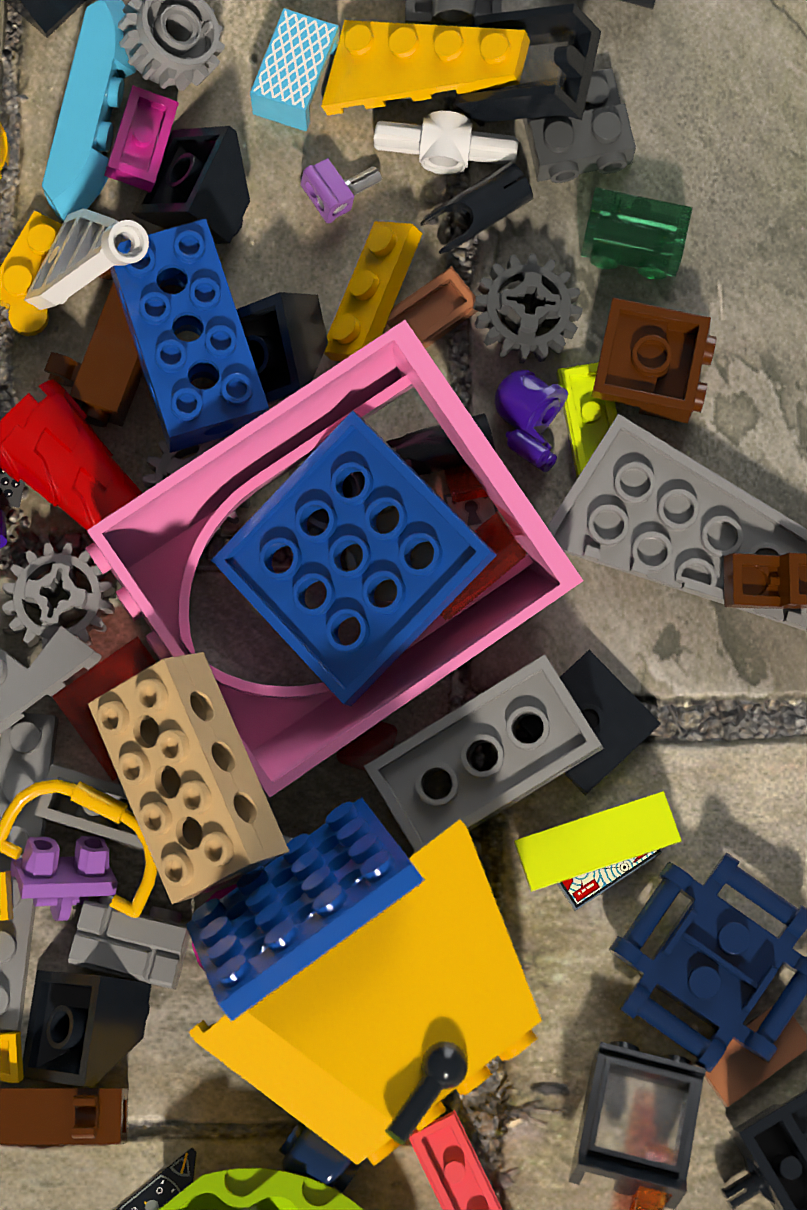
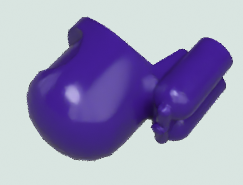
(529, 408)

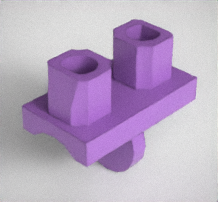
(63, 880)

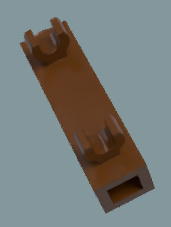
(110, 368)
(63, 1115)

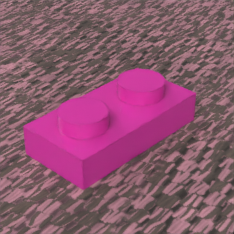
(141, 139)

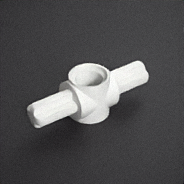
(445, 142)

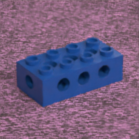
(206, 307)

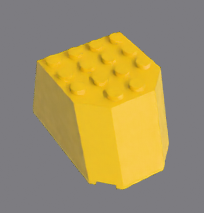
(352, 1027)

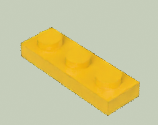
(372, 288)

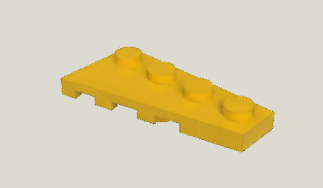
(417, 60)

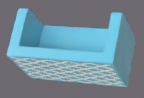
(293, 68)

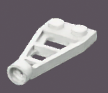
(83, 252)

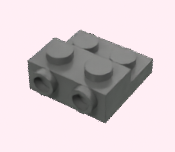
(598, 142)

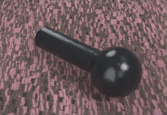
(442, 1068)

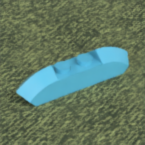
(83, 128)

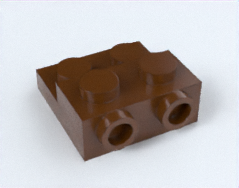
(654, 360)

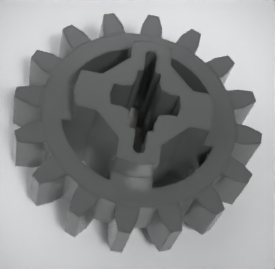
(507, 308)

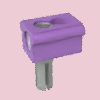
(330, 192)

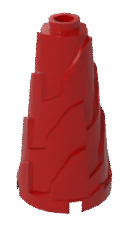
(63, 457)

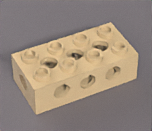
(187, 776)

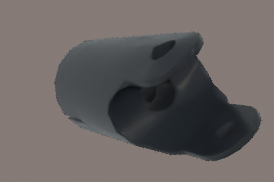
(486, 202)
(432, 450)

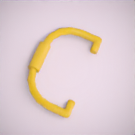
(99, 803)

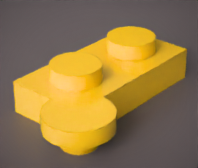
(20, 271)

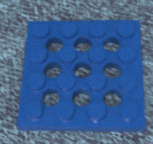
(386, 556)
(299, 906)

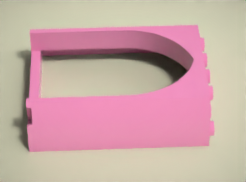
(164, 532)

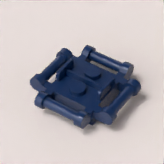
(715, 962)

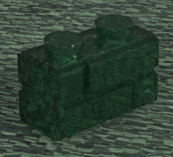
(635, 233)

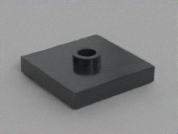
(611, 712)

